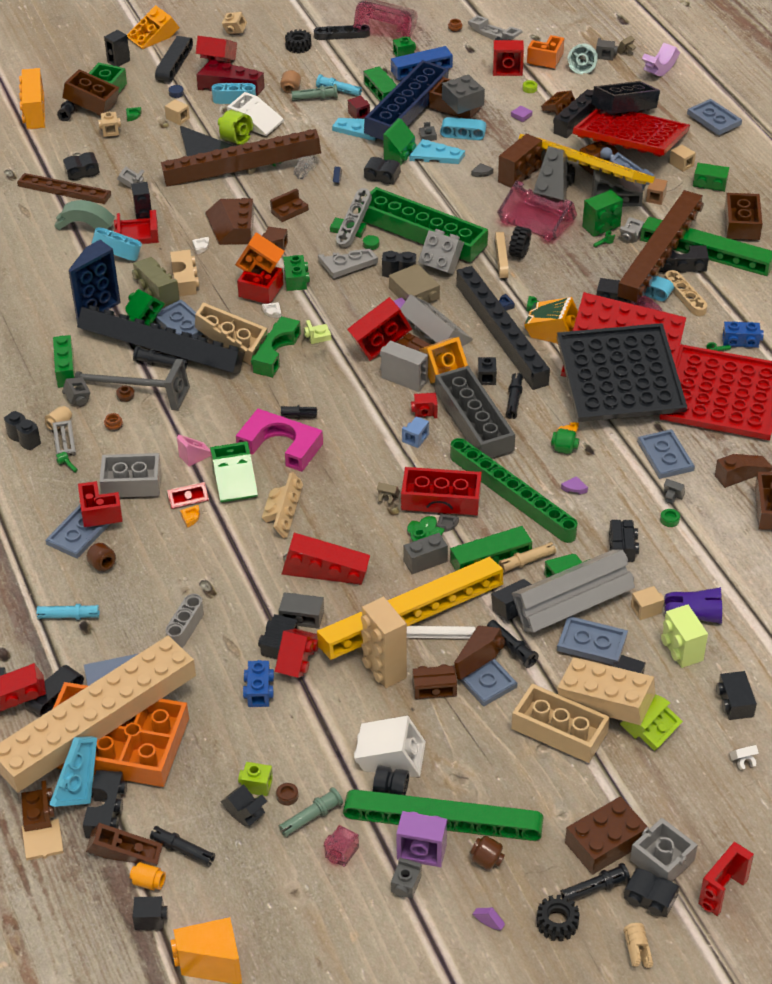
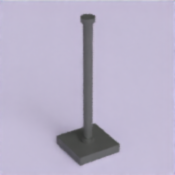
(175, 383)

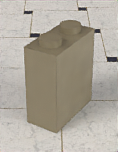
(416, 282)

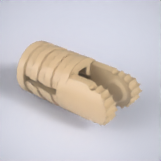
(638, 945)

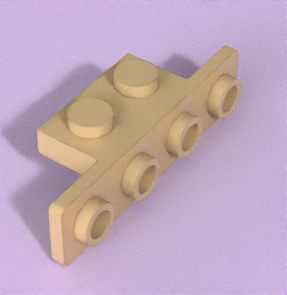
(282, 505)

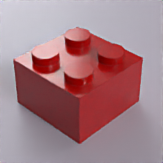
(508, 57)

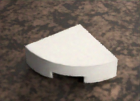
(201, 245)
(272, 310)

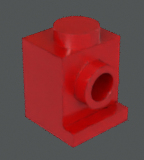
(425, 405)

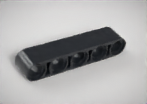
(174, 59)

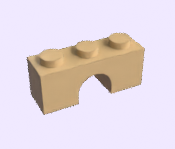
(184, 272)

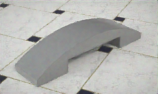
(483, 27)

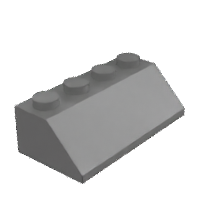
(431, 321)

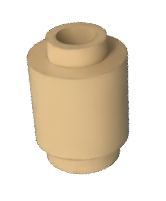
(59, 414)

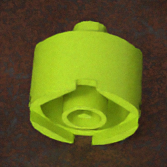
(235, 127)

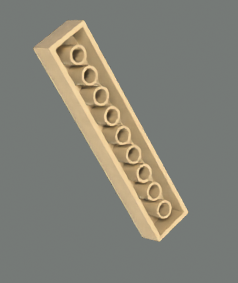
(94, 711)

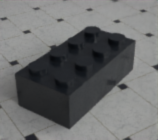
(625, 97)

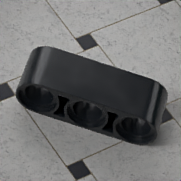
(53, 687)

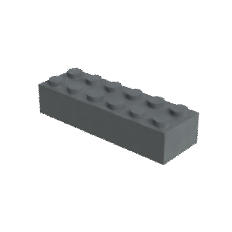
(474, 412)

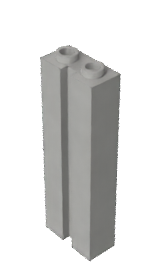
(573, 590)

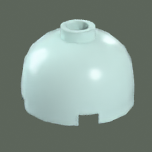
(582, 64)

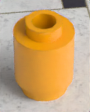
(147, 876)

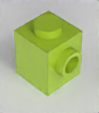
(256, 778)

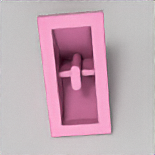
(192, 450)

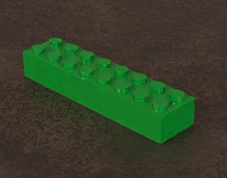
(415, 220)

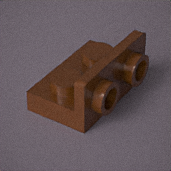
(558, 102)
(288, 205)
(36, 808)

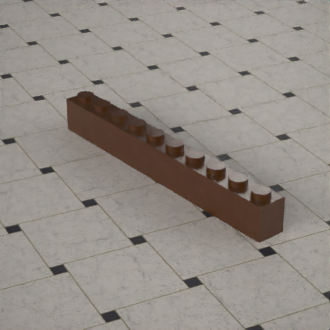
(241, 157)
(660, 246)

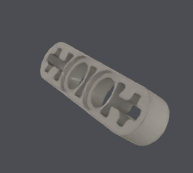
(351, 217)

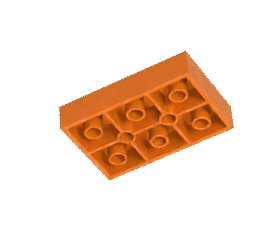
(144, 744)

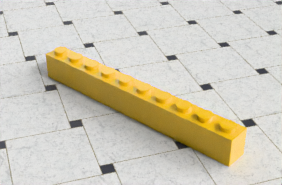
(417, 604)

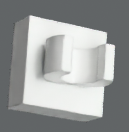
(744, 754)

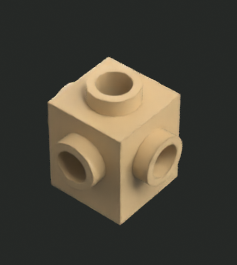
(234, 22)
(109, 124)

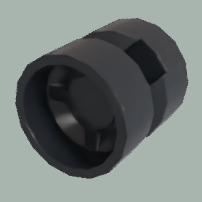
(389, 781)

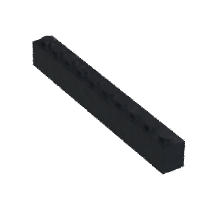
(503, 328)
(160, 339)

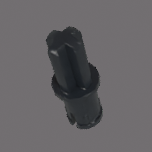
(297, 411)

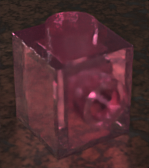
(341, 846)

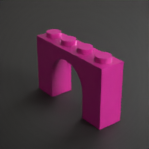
(264, 425)

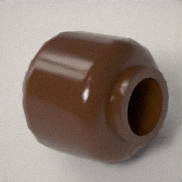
(101, 557)
(487, 852)

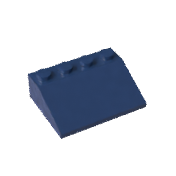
(94, 278)

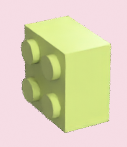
(684, 636)

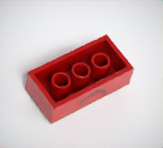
(441, 491)

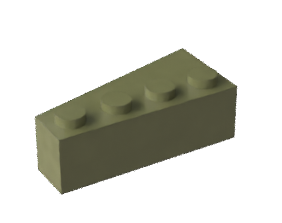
(156, 281)

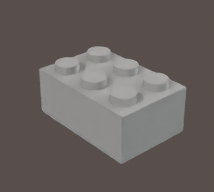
(131, 474)

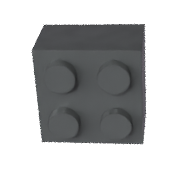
(463, 94)

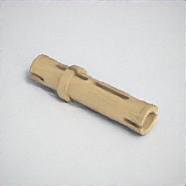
(521, 559)

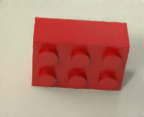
(216, 48)
(379, 327)

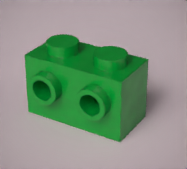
(296, 272)

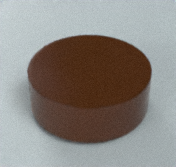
(287, 794)

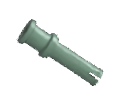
(323, 92)
(319, 807)

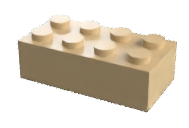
(384, 642)
(608, 689)
(560, 723)

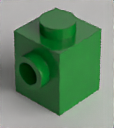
(403, 46)

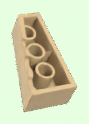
(230, 330)

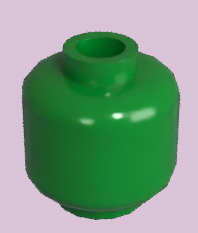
(565, 441)

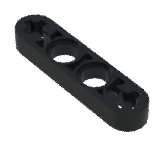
(341, 32)

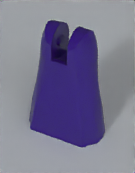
(704, 603)

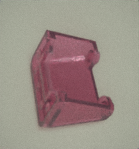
(382, 11)
(536, 213)

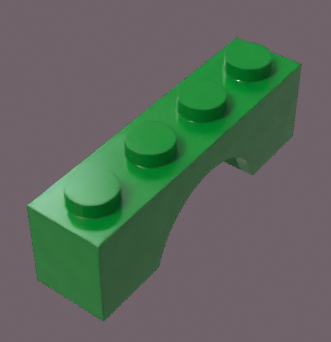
(284, 332)

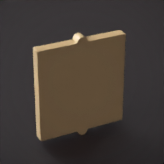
(43, 842)

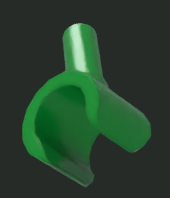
(608, 239)
(713, 346)
(63, 458)

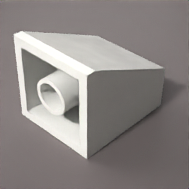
(390, 744)

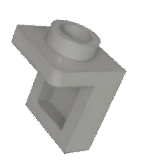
(129, 177)
(632, 229)

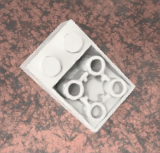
(263, 116)

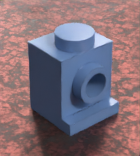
(415, 432)

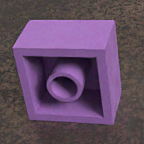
(421, 838)

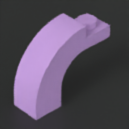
(662, 62)

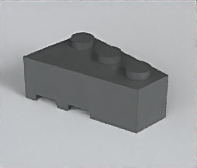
(553, 176)
(629, 191)

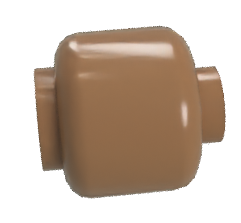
(290, 81)

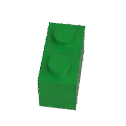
(711, 176)

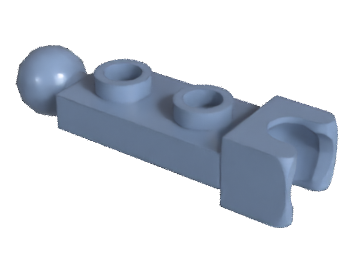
(606, 153)

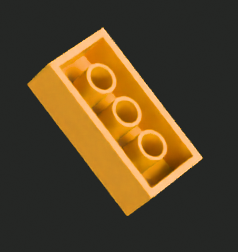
(32, 98)

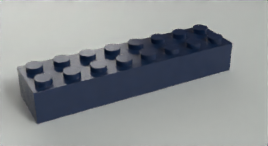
(405, 100)

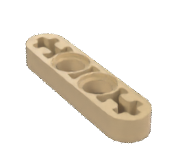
(501, 254)
(697, 305)

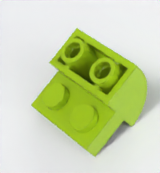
(656, 725)

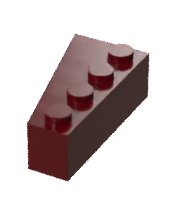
(219, 72)

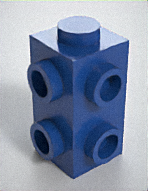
(742, 334)
(258, 683)

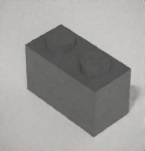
(425, 553)
(304, 608)

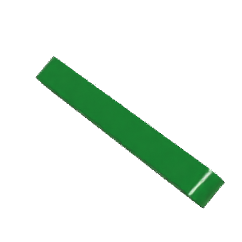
(514, 490)
(460, 816)

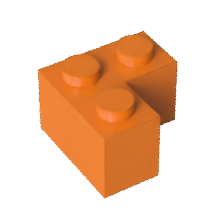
(547, 53)
(260, 253)

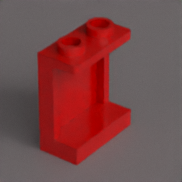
(140, 229)
(733, 864)

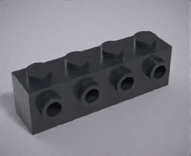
(573, 114)

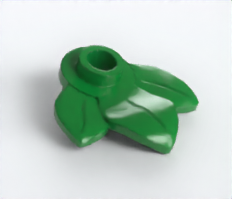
(424, 528)

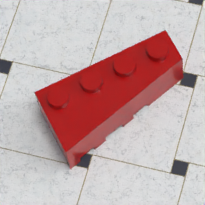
(324, 561)

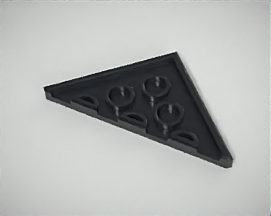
(200, 143)

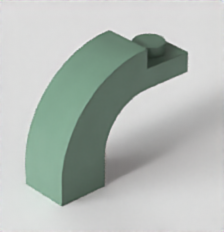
(86, 212)

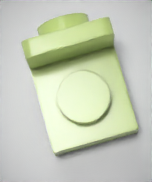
(317, 333)

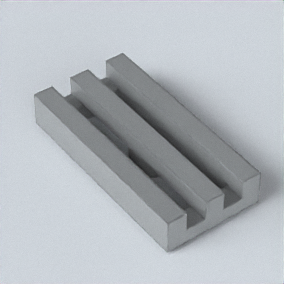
(63, 423)

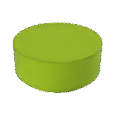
(530, 86)

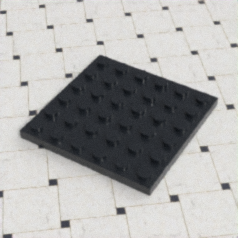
(621, 372)

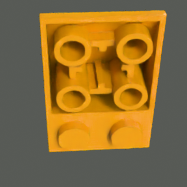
(153, 28)

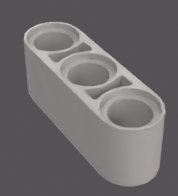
(185, 619)

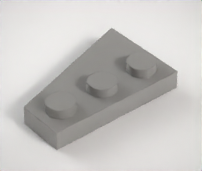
(346, 263)

